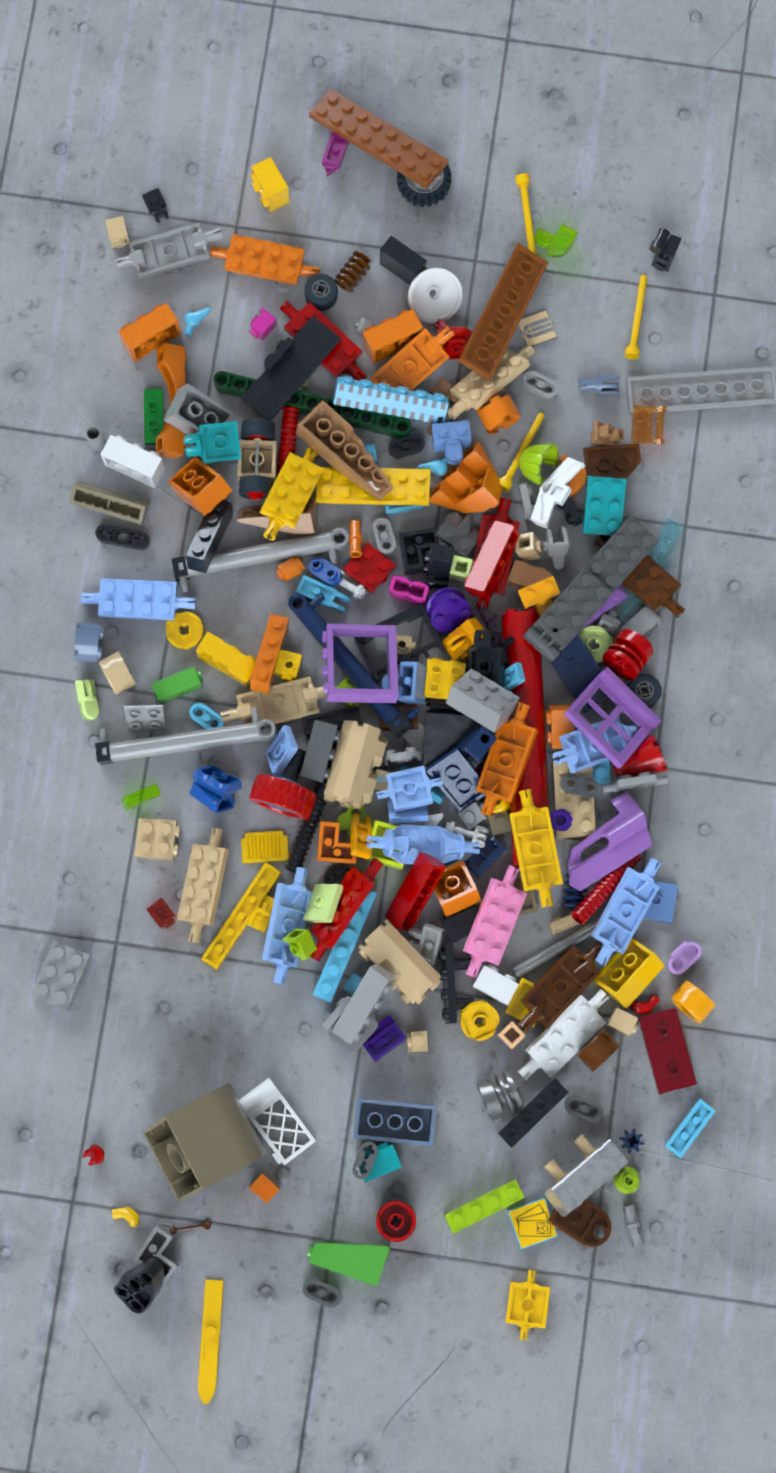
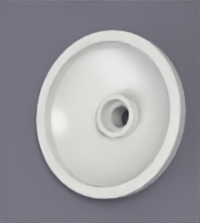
(443, 302)

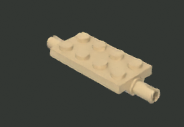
(477, 390)
(282, 705)
(203, 885)

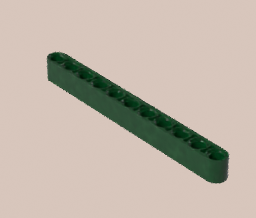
(305, 398)

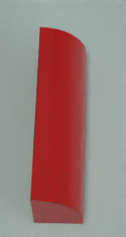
(415, 891)

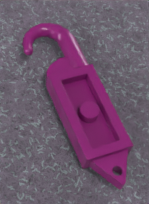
(334, 153)

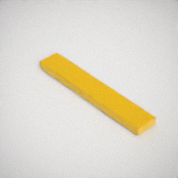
(240, 916)

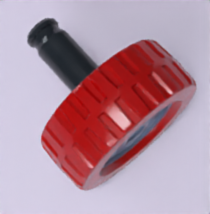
(283, 793)

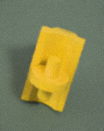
(261, 914)

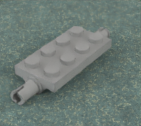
(169, 250)

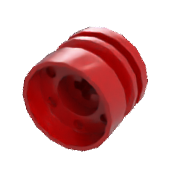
(628, 654)

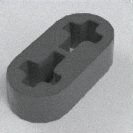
(369, 1162)

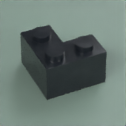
(412, 547)

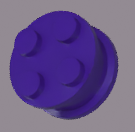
(447, 609)

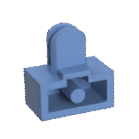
(452, 439)
(410, 682)

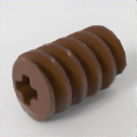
(352, 271)

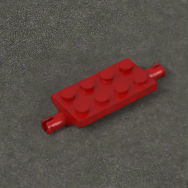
(342, 357)
(487, 522)
(355, 890)

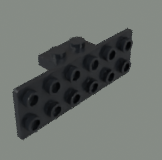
(290, 368)

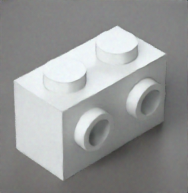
(496, 985)

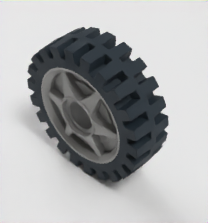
(419, 195)

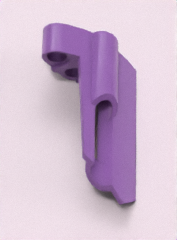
(626, 837)

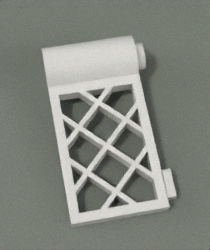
(257, 1102)

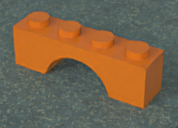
(268, 654)

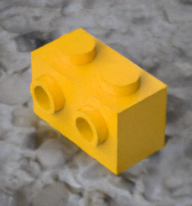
(288, 665)

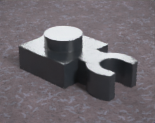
(155, 203)

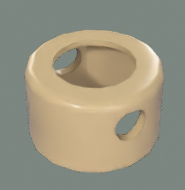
(116, 673)

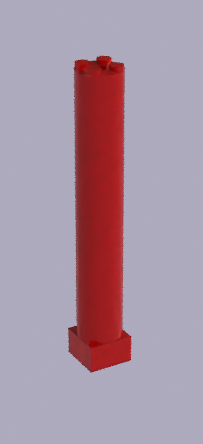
(535, 775)

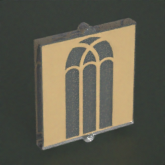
(537, 329)

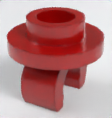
(95, 1153)

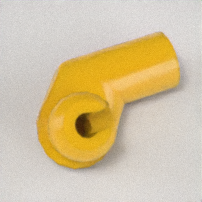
(128, 1214)

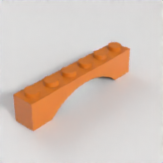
(171, 364)

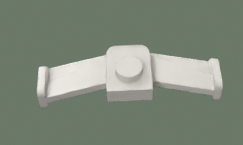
(554, 491)

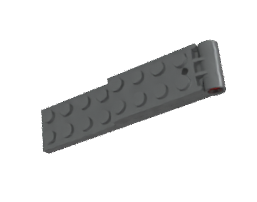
(590, 589)

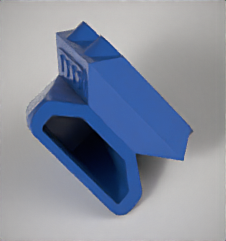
(215, 788)

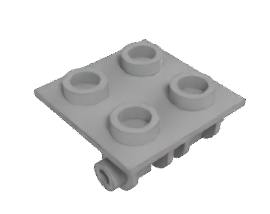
(145, 717)

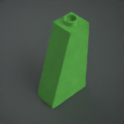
(354, 1260)

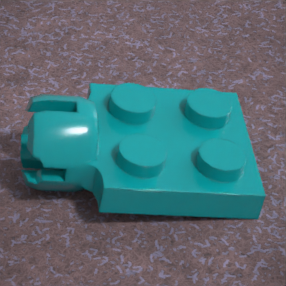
(214, 442)

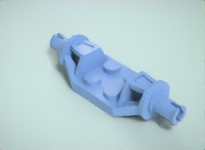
(426, 839)

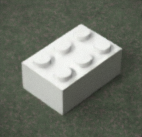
(133, 461)

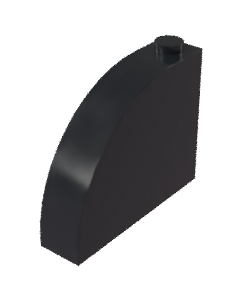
(445, 732)

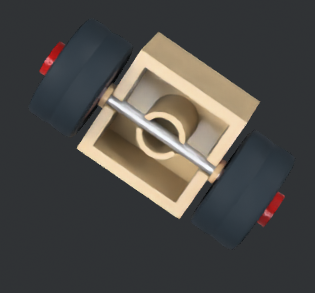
(258, 458)

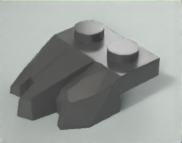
(458, 533)

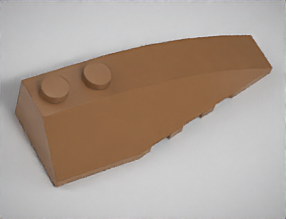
(339, 446)

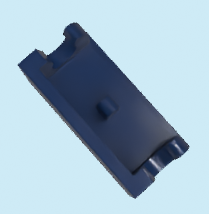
(487, 856)

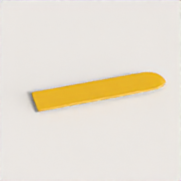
(210, 1339)

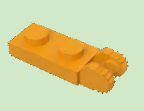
(359, 834)

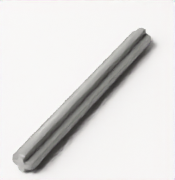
(554, 950)

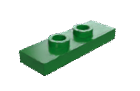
(153, 415)

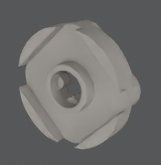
(408, 757)

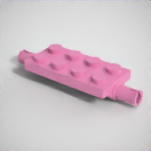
(494, 922)

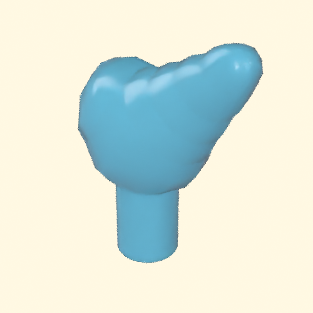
(194, 318)
(438, 467)

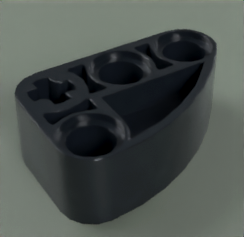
(141, 1285)

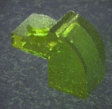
(558, 244)

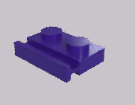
(384, 1039)

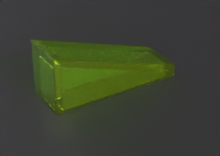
(140, 797)

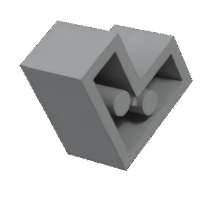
(155, 1247)

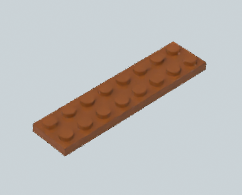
(378, 138)
(503, 311)

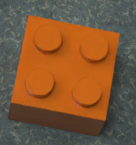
(456, 889)

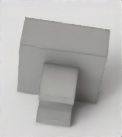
(609, 622)

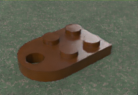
(581, 1224)

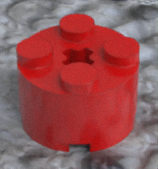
(389, 1230)

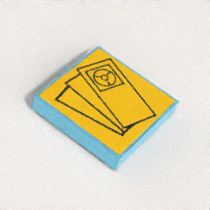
(531, 1223)

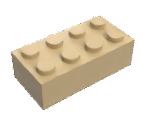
(580, 808)

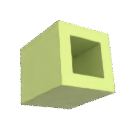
(460, 568)

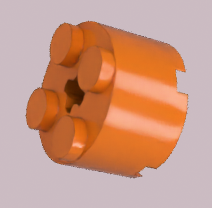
(498, 414)

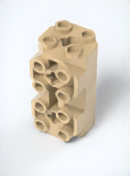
(351, 772)
(400, 958)

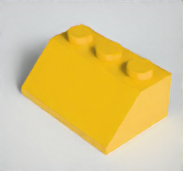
(629, 973)

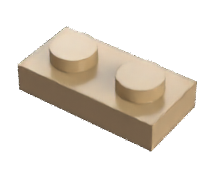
(560, 924)

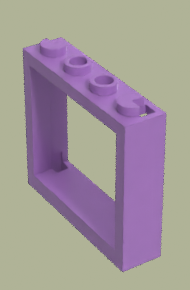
(360, 695)

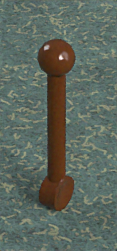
(207, 1225)

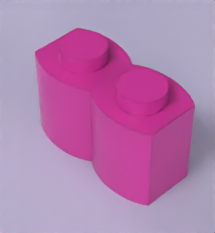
(403, 589)

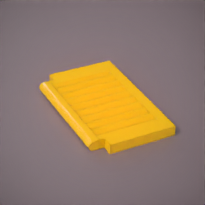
(264, 847)

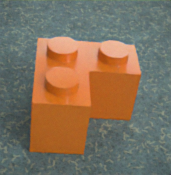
(558, 724)
(329, 847)

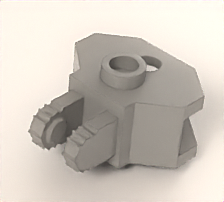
(556, 546)

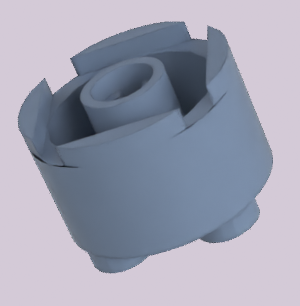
(87, 642)

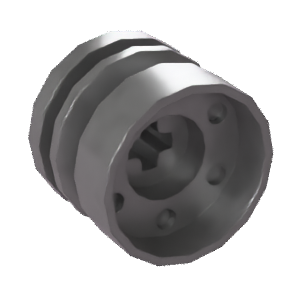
(499, 1095)

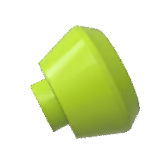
(623, 1185)

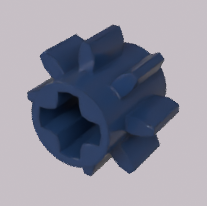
(635, 1137)

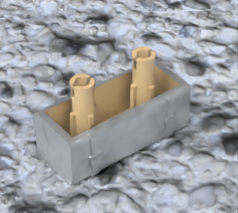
(585, 1178)

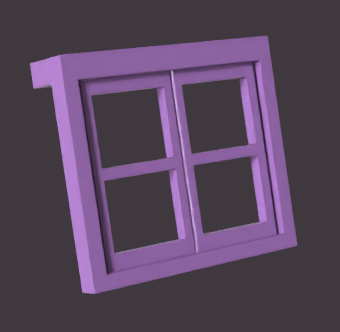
(626, 702)

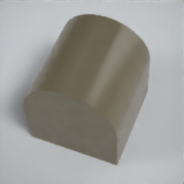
(204, 1142)

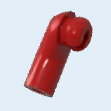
(645, 1007)

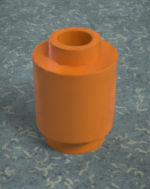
(289, 569)

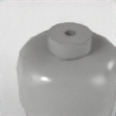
(362, 324)

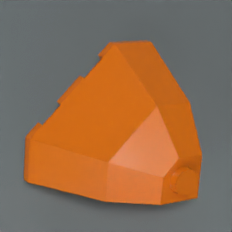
(469, 485)

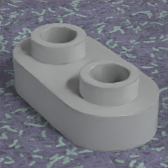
(540, 385)
(525, 493)
(385, 536)

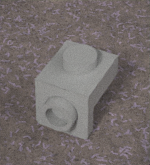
(471, 815)

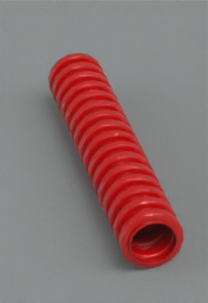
(288, 435)
(601, 891)

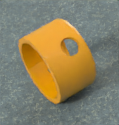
(692, 1002)

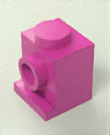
(262, 324)

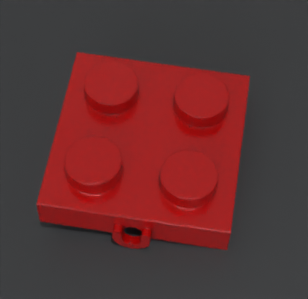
(369, 568)

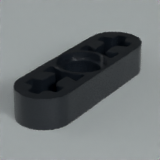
(108, 539)

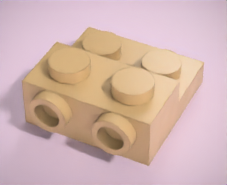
(157, 839)

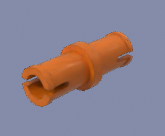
(355, 539)

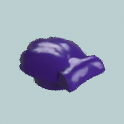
(561, 820)

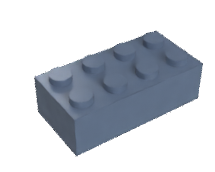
(395, 1122)

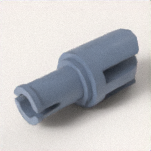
(597, 385)

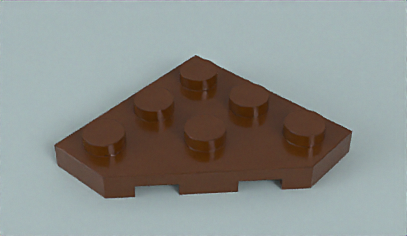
(612, 460)

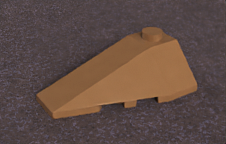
(306, 524)

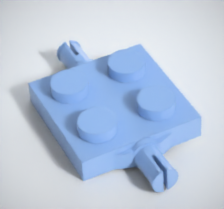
(409, 788)

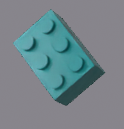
(603, 505)

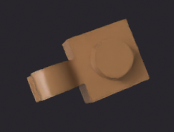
(444, 387)

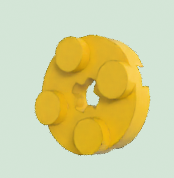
(188, 640)
(489, 1023)

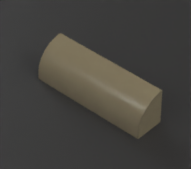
(109, 502)

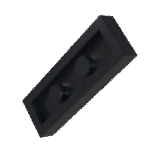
(335, 717)

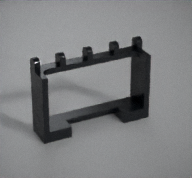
(408, 615)

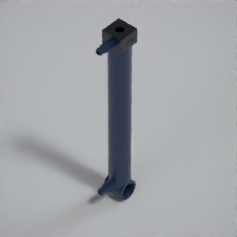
(349, 664)

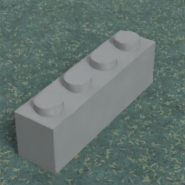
(364, 1003)

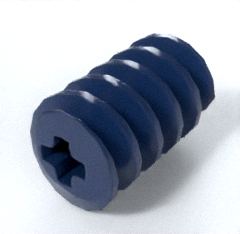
(573, 896)

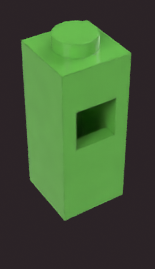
(177, 685)

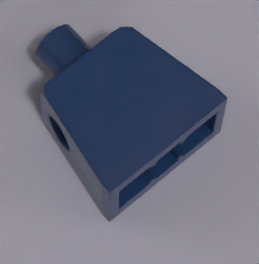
(472, 745)

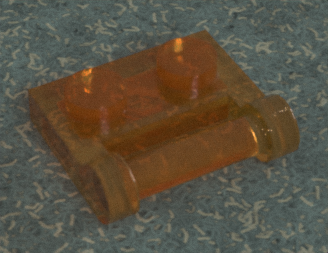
(643, 424)

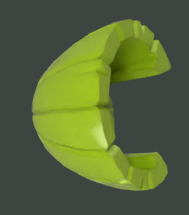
(536, 455)

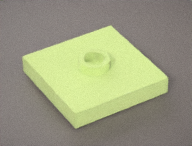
(323, 903)

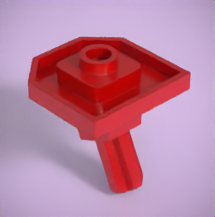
(456, 343)

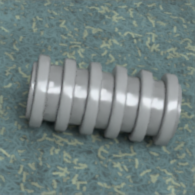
(95, 432)

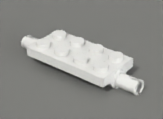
(565, 1036)

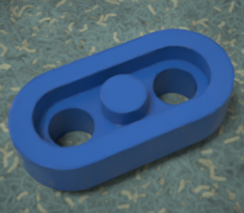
(324, 570)

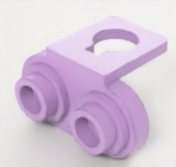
(683, 957)

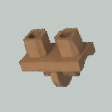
(606, 434)

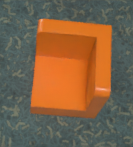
(264, 1188)

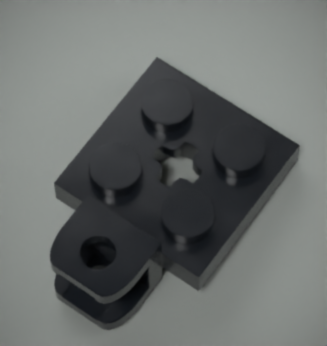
(489, 652)

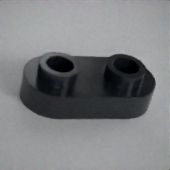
(405, 444)
(572, 515)

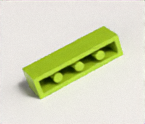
(484, 1206)

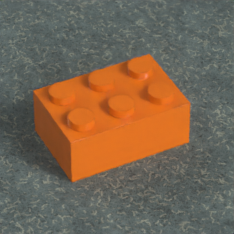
(149, 332)
(391, 335)
(199, 486)

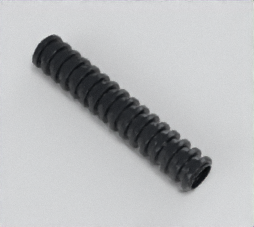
(305, 835)

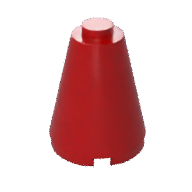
(644, 759)

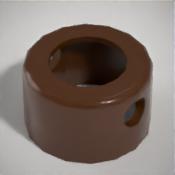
(598, 1050)

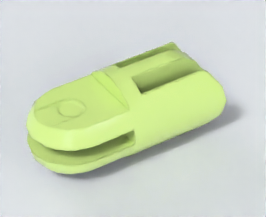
(87, 699)

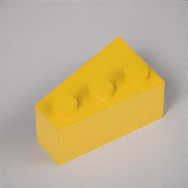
(226, 658)

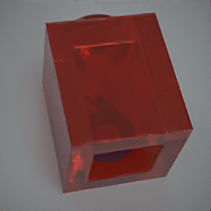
(162, 914)

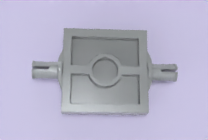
(626, 783)

